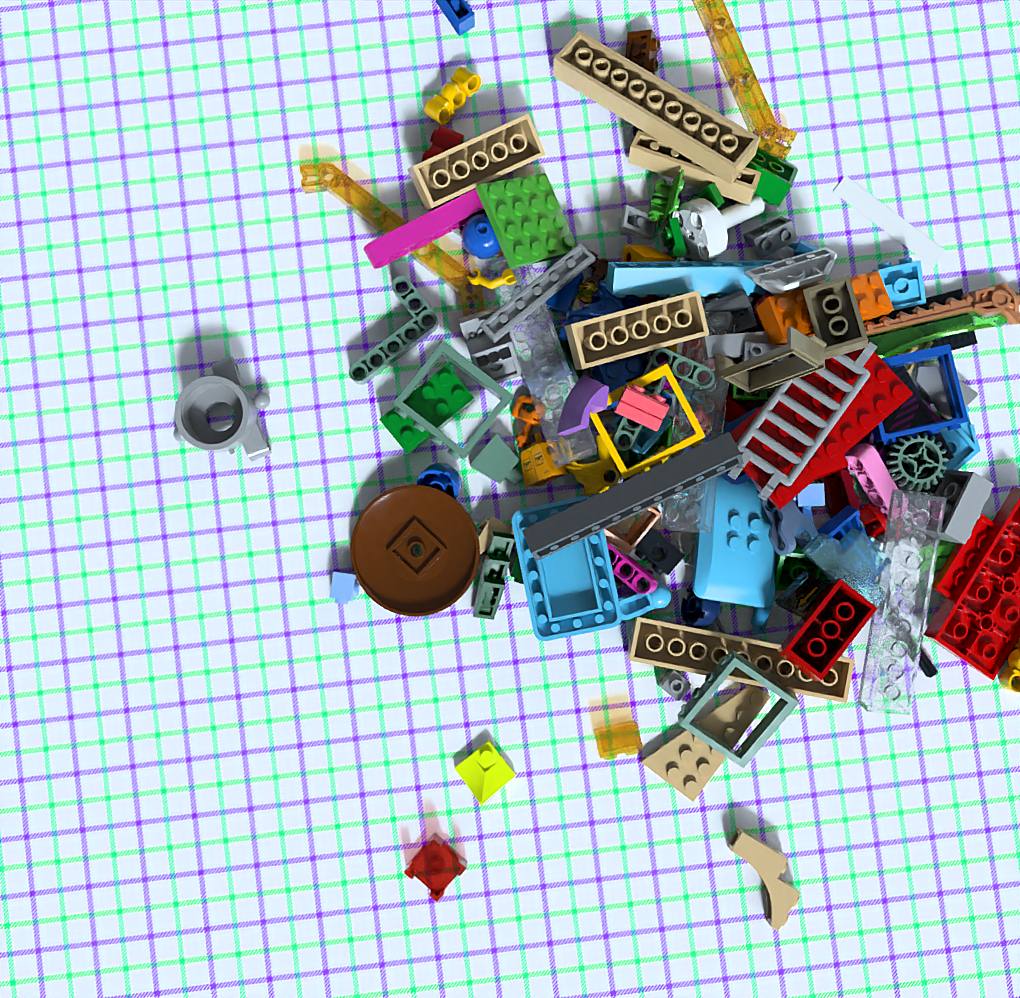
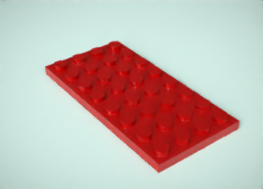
(871, 405)

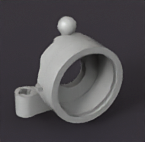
(225, 387)

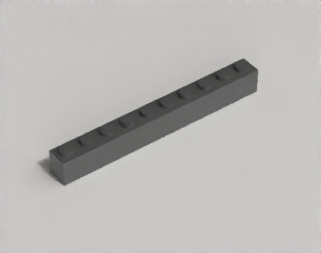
(633, 496)

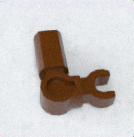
(600, 270)

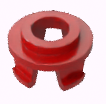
(875, 519)

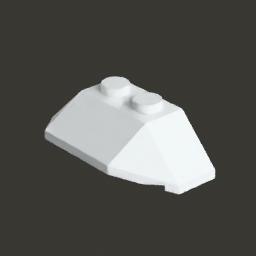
(794, 272)

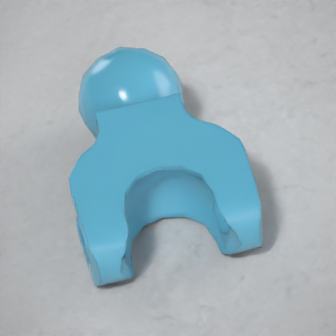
(638, 604)

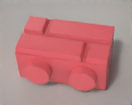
(642, 407)

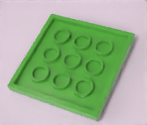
(526, 219)

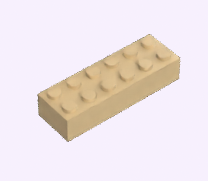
(476, 161)
(636, 330)

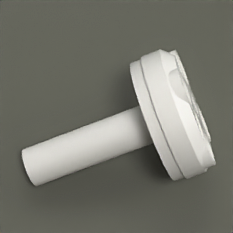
(706, 227)

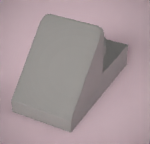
(637, 223)

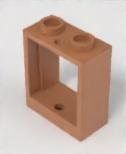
(637, 532)

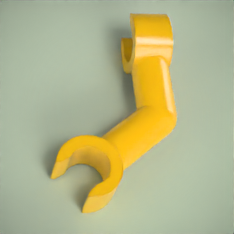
(507, 277)

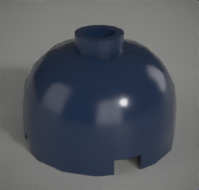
(699, 611)

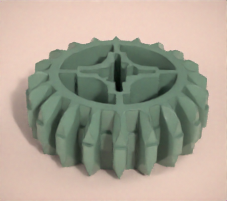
(913, 469)

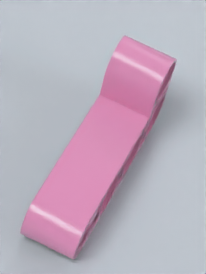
(871, 474)

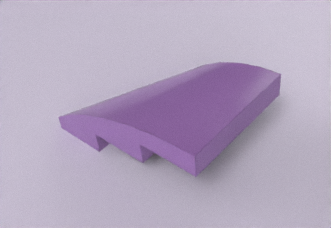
(584, 398)

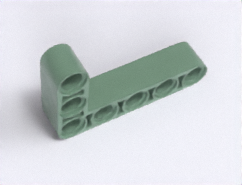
(399, 336)
(673, 363)

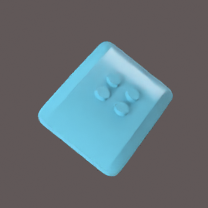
(737, 557)
(571, 588)

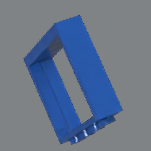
(952, 389)

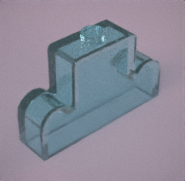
(853, 560)

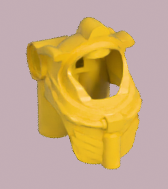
(595, 475)

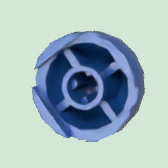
(479, 237)
(441, 477)

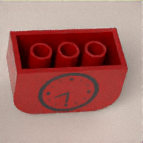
(827, 630)

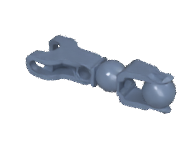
(787, 526)

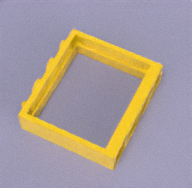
(672, 450)

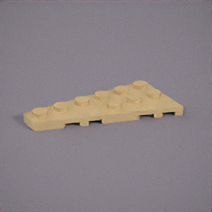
(690, 762)

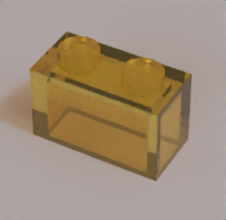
(618, 739)

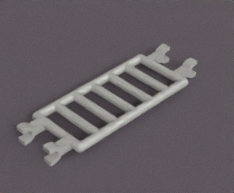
(825, 426)

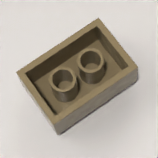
(836, 316)

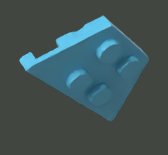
(961, 444)

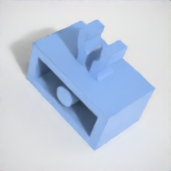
(810, 497)

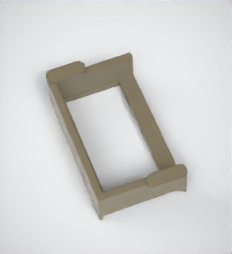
(808, 359)

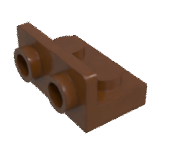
(643, 49)

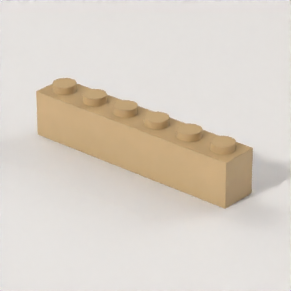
(660, 158)

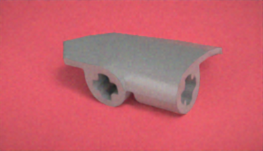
(934, 392)

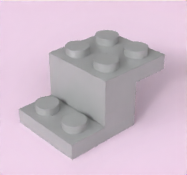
(494, 359)

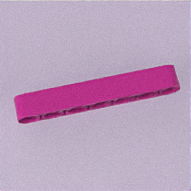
(423, 229)

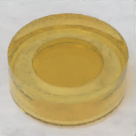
(586, 292)

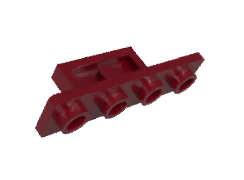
(840, 492)

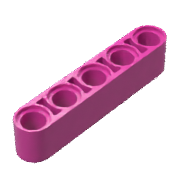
(638, 572)

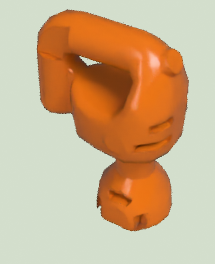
(529, 417)

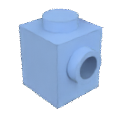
(344, 587)

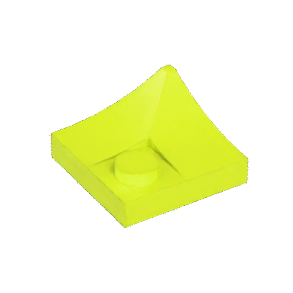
(485, 772)

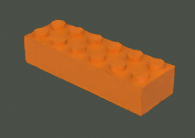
(791, 309)

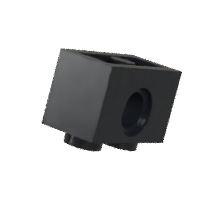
(670, 554)

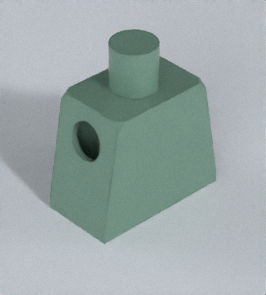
(497, 462)

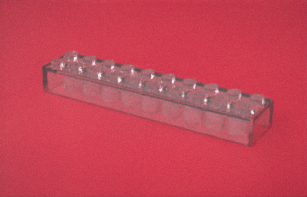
(542, 368)
(695, 507)
(900, 620)

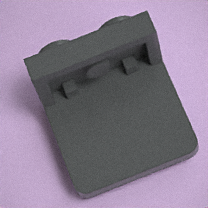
(740, 308)

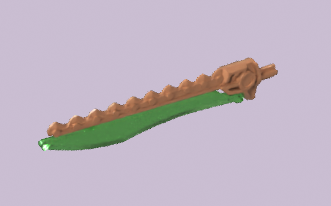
(986, 309)

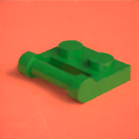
(673, 239)

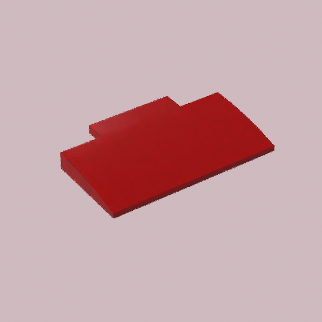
(982, 592)

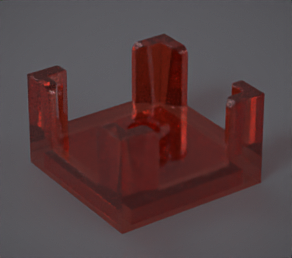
(436, 866)

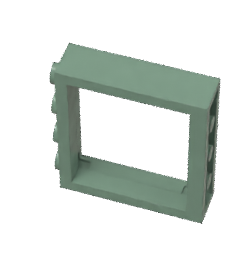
(472, 371)
(762, 731)

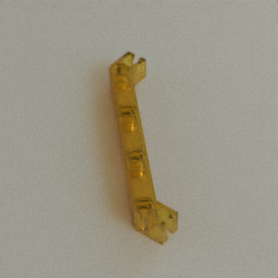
(737, 66)
(364, 204)

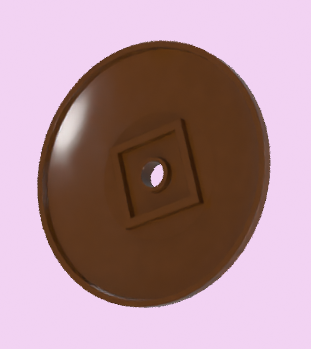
(385, 558)

